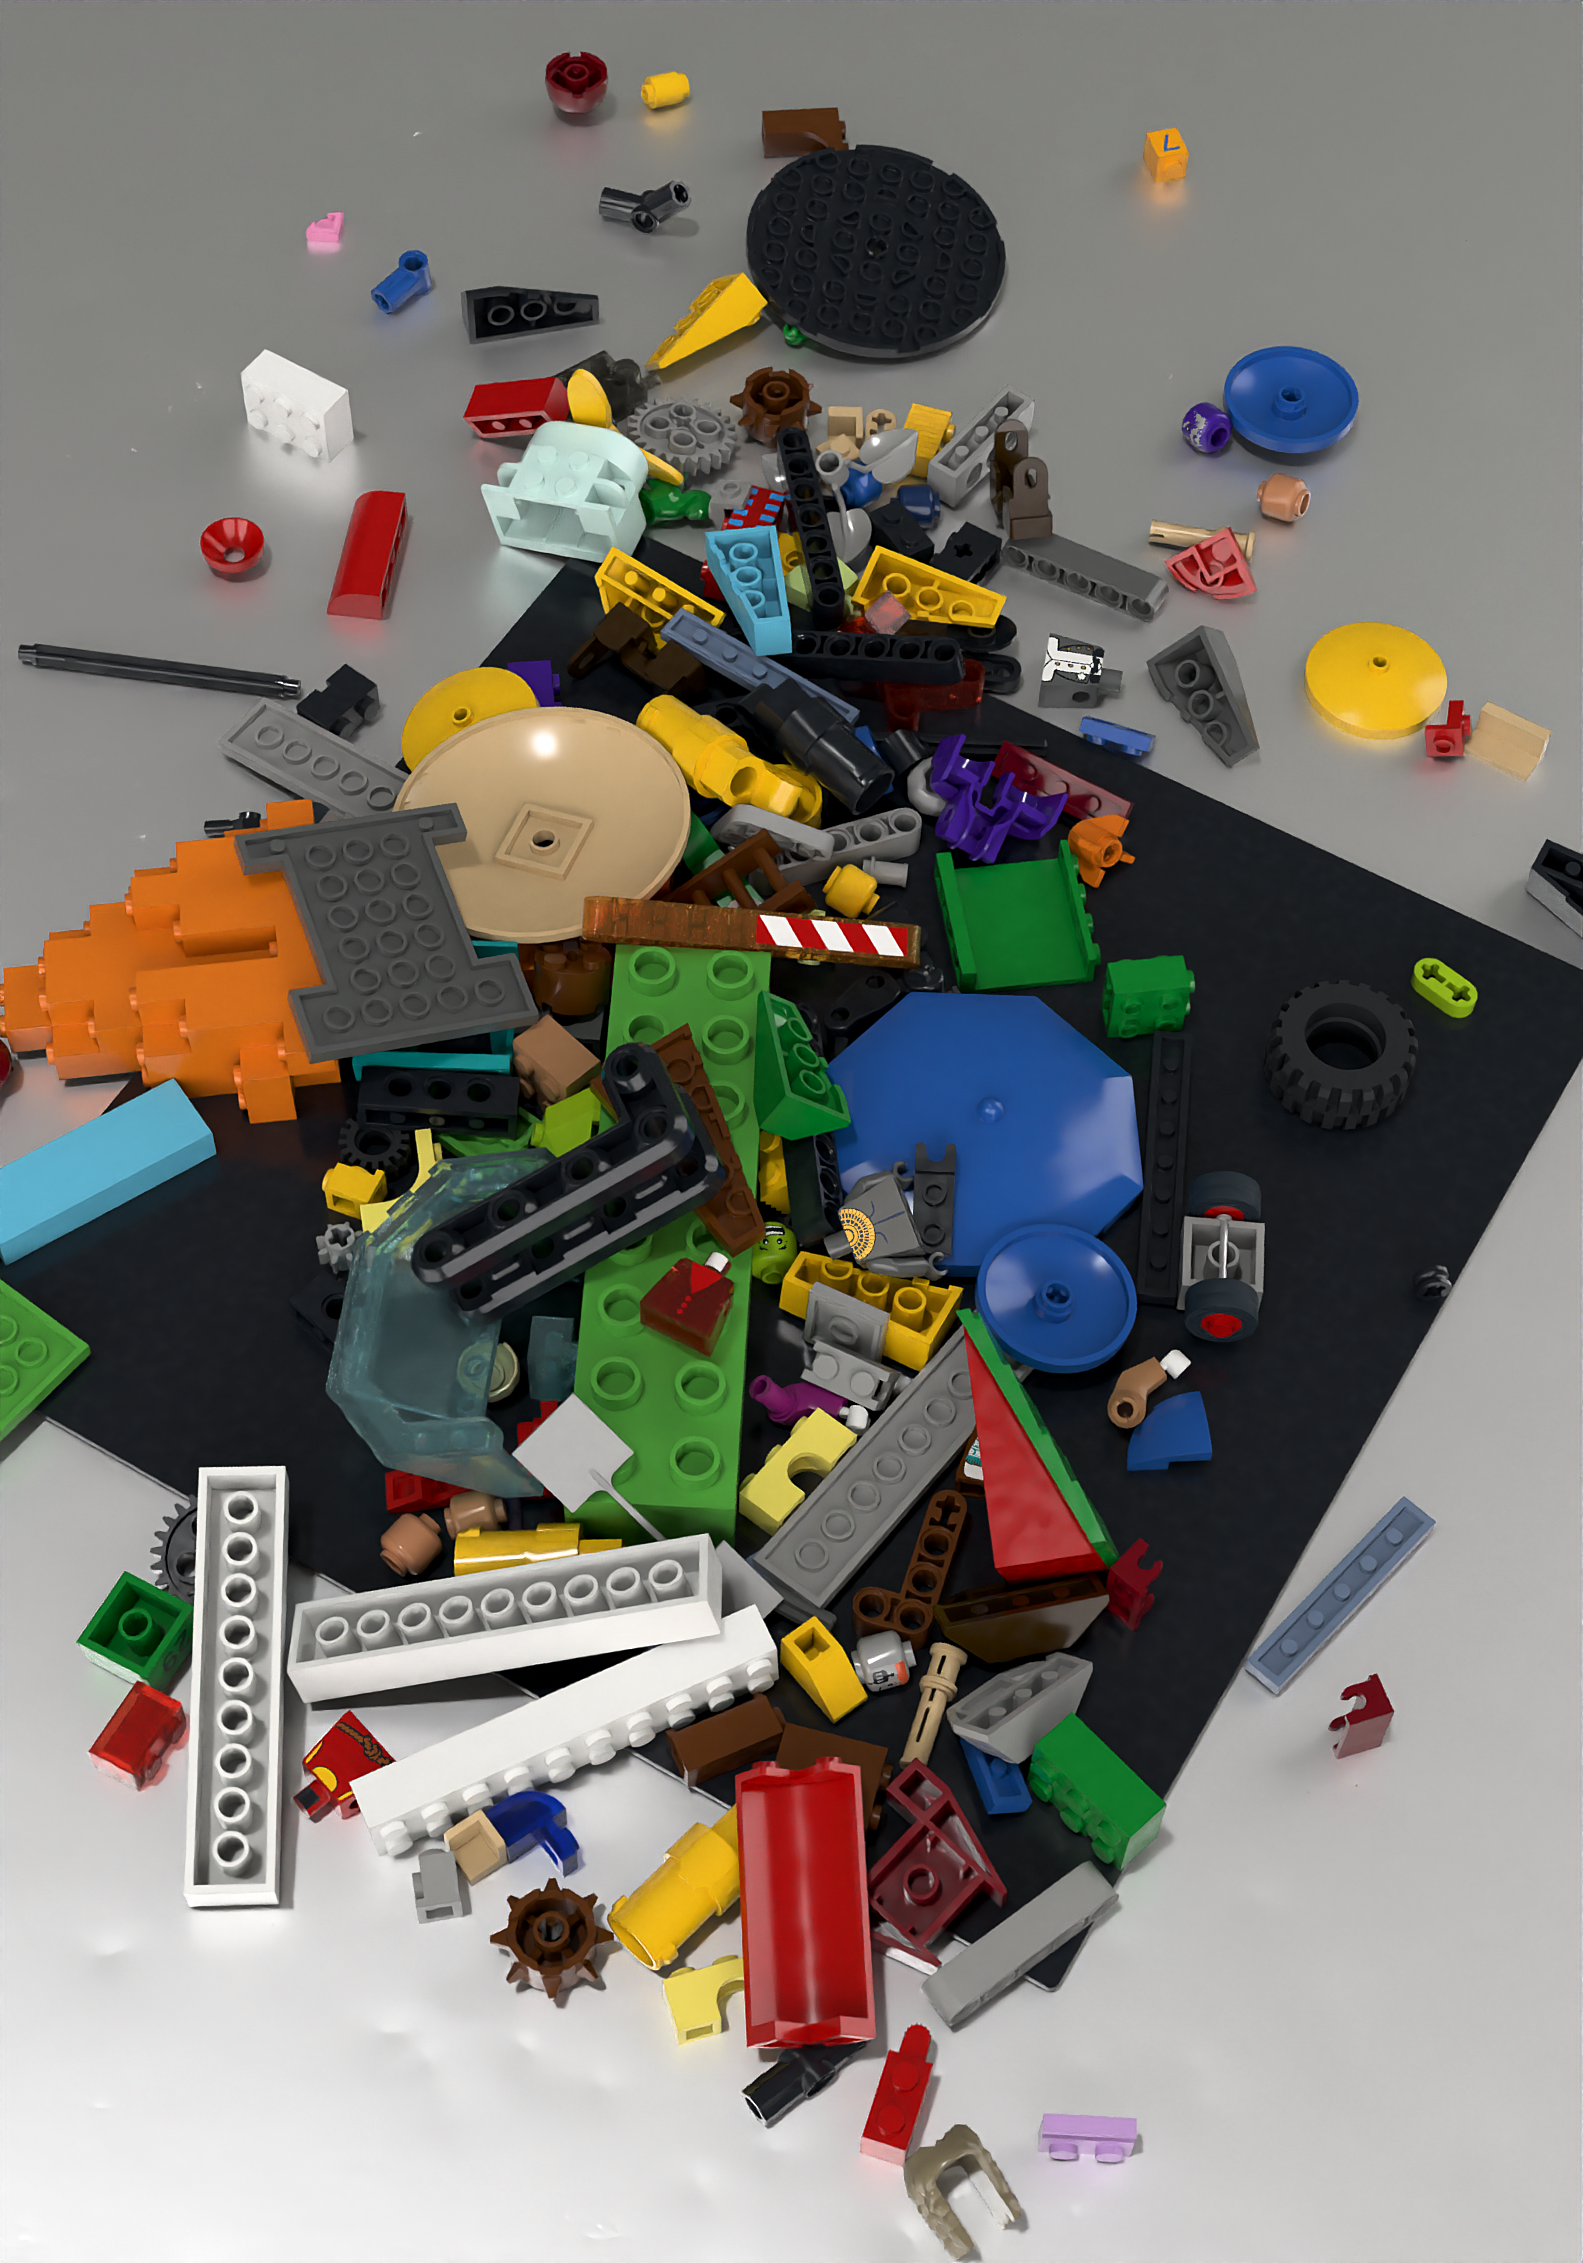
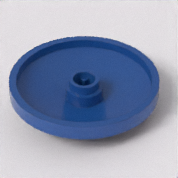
(1290, 399)
(1056, 1298)

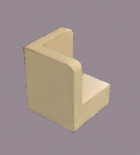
(846, 421)
(476, 1847)

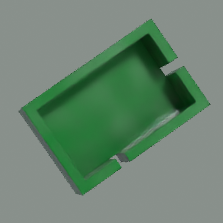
(1095, 1792)

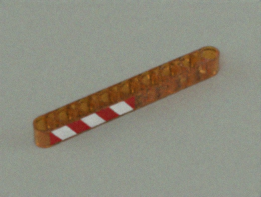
(751, 930)

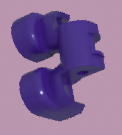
(970, 824)

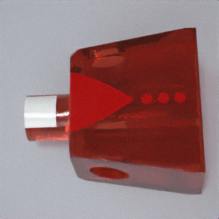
(691, 1303)

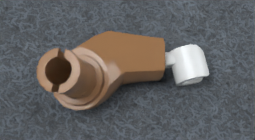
(1130, 1394)

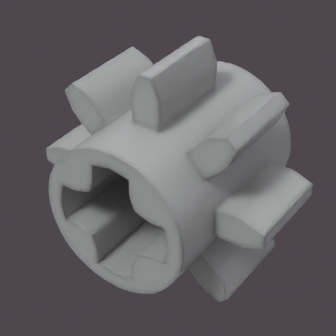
(337, 1246)

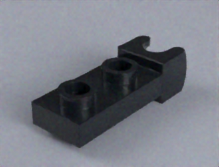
(934, 1199)

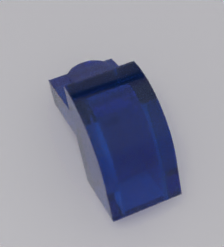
(532, 1820)

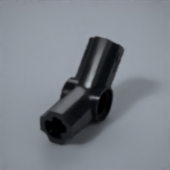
(648, 209)

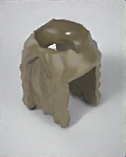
(957, 2148)

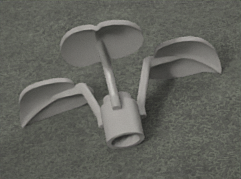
(890, 459)

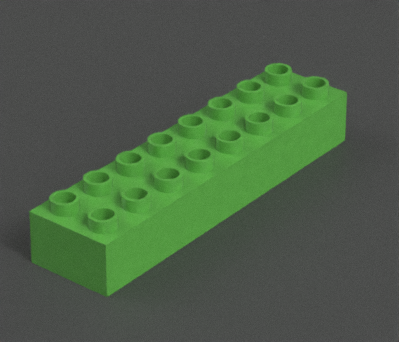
(651, 1391)

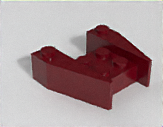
(927, 1872)

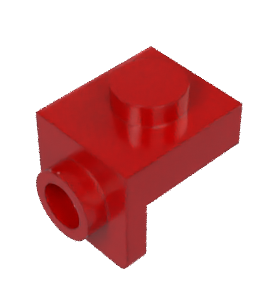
(1449, 738)

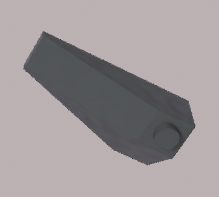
(1208, 691)

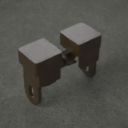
(1014, 489)
(633, 637)

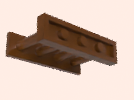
(737, 864)

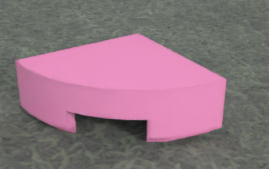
(327, 229)

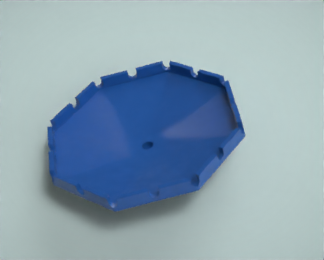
(1023, 1096)

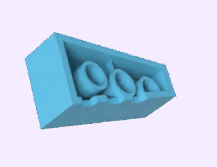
(752, 581)

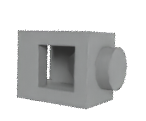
(437, 1887)

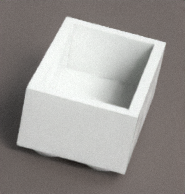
(297, 405)

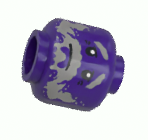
(1206, 427)

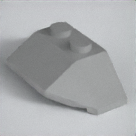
(1021, 1706)

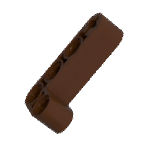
(923, 1569)

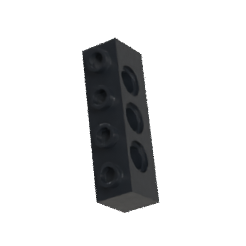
(439, 1101)

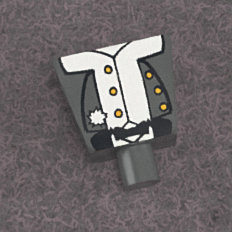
(1074, 674)

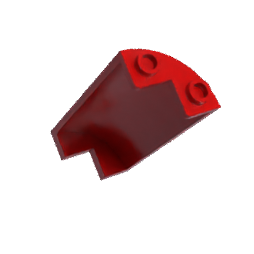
(804, 1905)

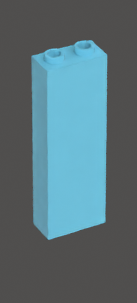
(99, 1168)

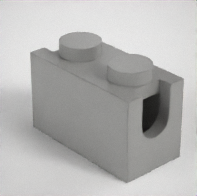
(851, 1375)

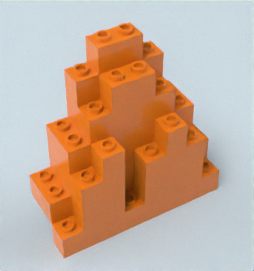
(180, 982)

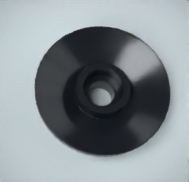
(982, 638)

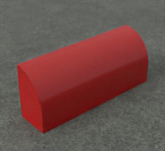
(369, 555)

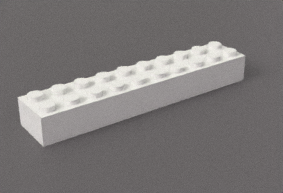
(506, 1618)
(237, 1687)
(565, 1731)

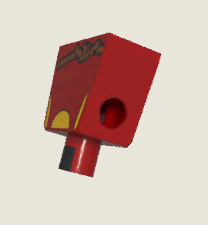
(338, 1758)

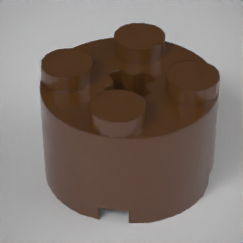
(572, 976)

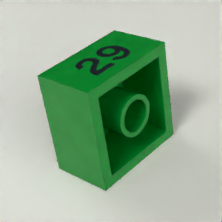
(140, 1633)

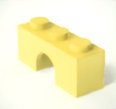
(814, 1447)
(695, 1995)

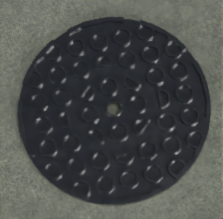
(916, 296)

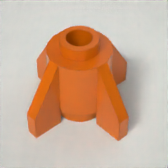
(1098, 846)

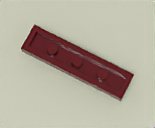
(1045, 778)

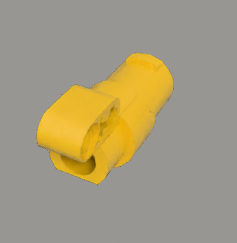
(717, 759)
(493, 1550)
(688, 1888)

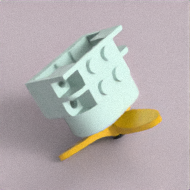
(576, 483)

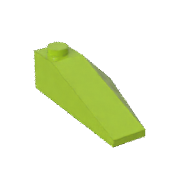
(567, 1123)

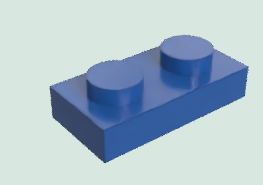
(1101, 731)
(997, 1781)

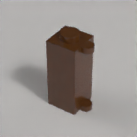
(727, 1740)

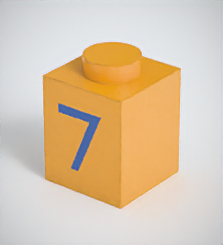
(1165, 155)

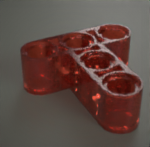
(905, 701)

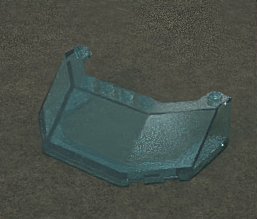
(405, 1363)

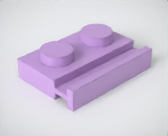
(1093, 2135)

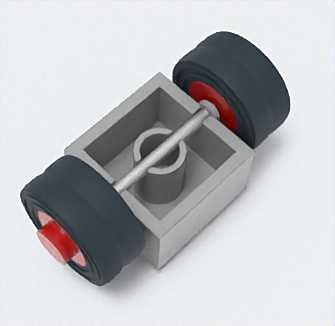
(1221, 1257)

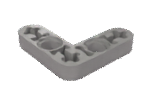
(790, 835)

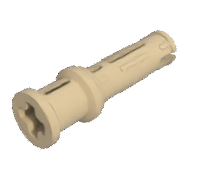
(1189, 536)
(936, 1689)

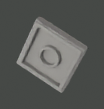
(845, 1322)

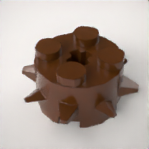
(774, 403)
(552, 1914)

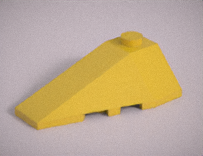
(716, 312)
(927, 592)

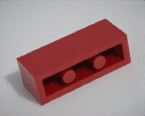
(516, 406)

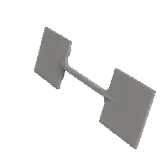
(577, 1456)

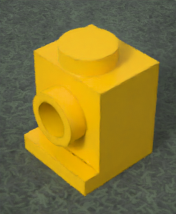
(353, 1186)

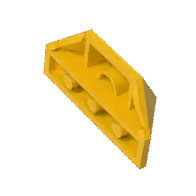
(648, 594)

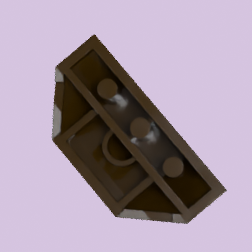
(1022, 1618)

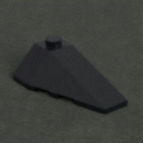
(518, 312)

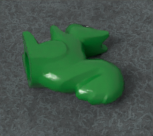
(670, 503)

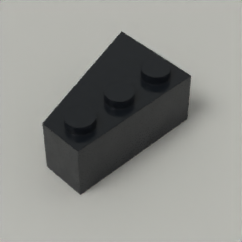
(1558, 883)

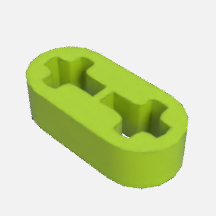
(1444, 987)

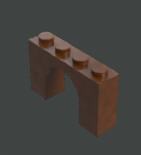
(801, 131)

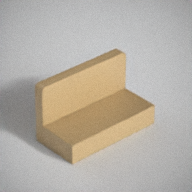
(1507, 741)

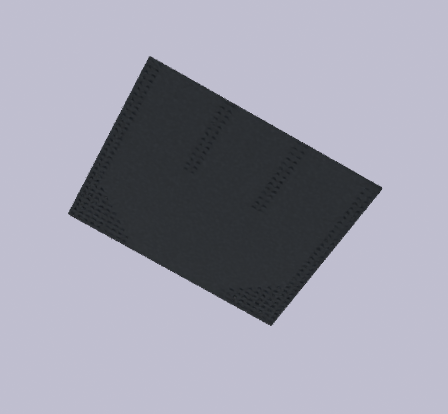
(212, 1371)

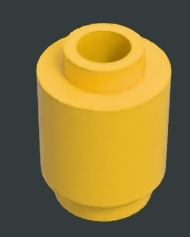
(665, 89)

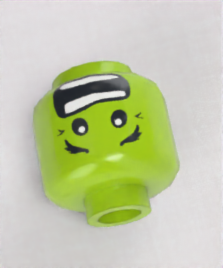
(774, 1253)

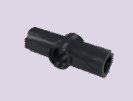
(796, 2075)

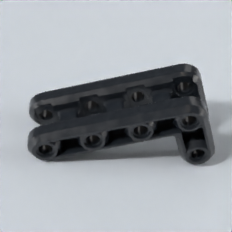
(580, 1202)

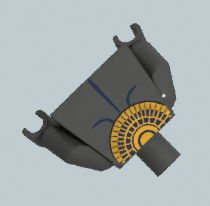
(882, 1228)

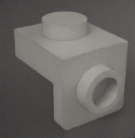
(728, 496)

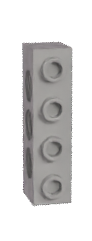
(969, 453)

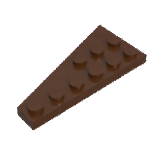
(733, 1212)

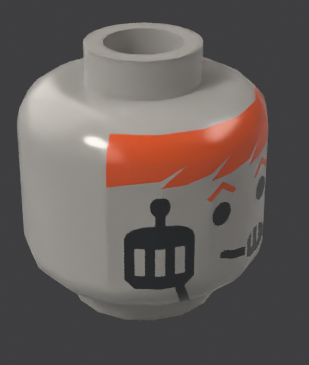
(883, 1660)

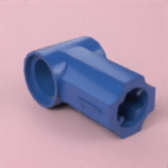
(408, 279)

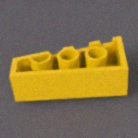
(917, 1311)

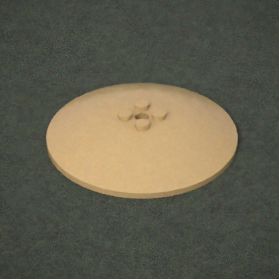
(563, 777)

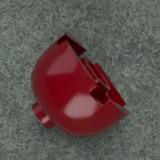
(576, 82)

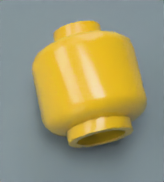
(851, 891)

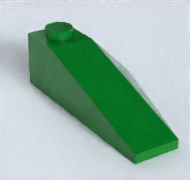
(789, 1079)

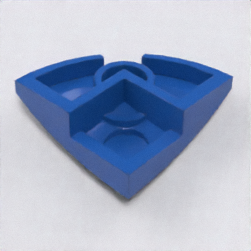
(1171, 1433)

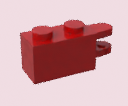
(899, 2098)

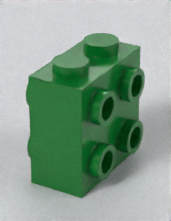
(1146, 996)

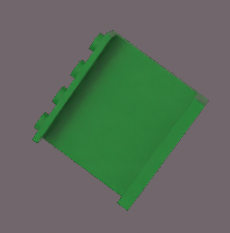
(1016, 923)

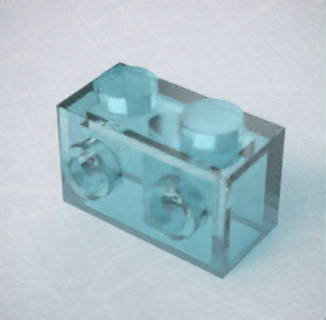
(552, 1358)

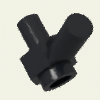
(246, 821)

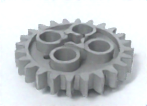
(683, 434)

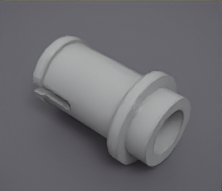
(886, 872)

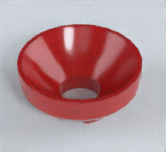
(232, 536)

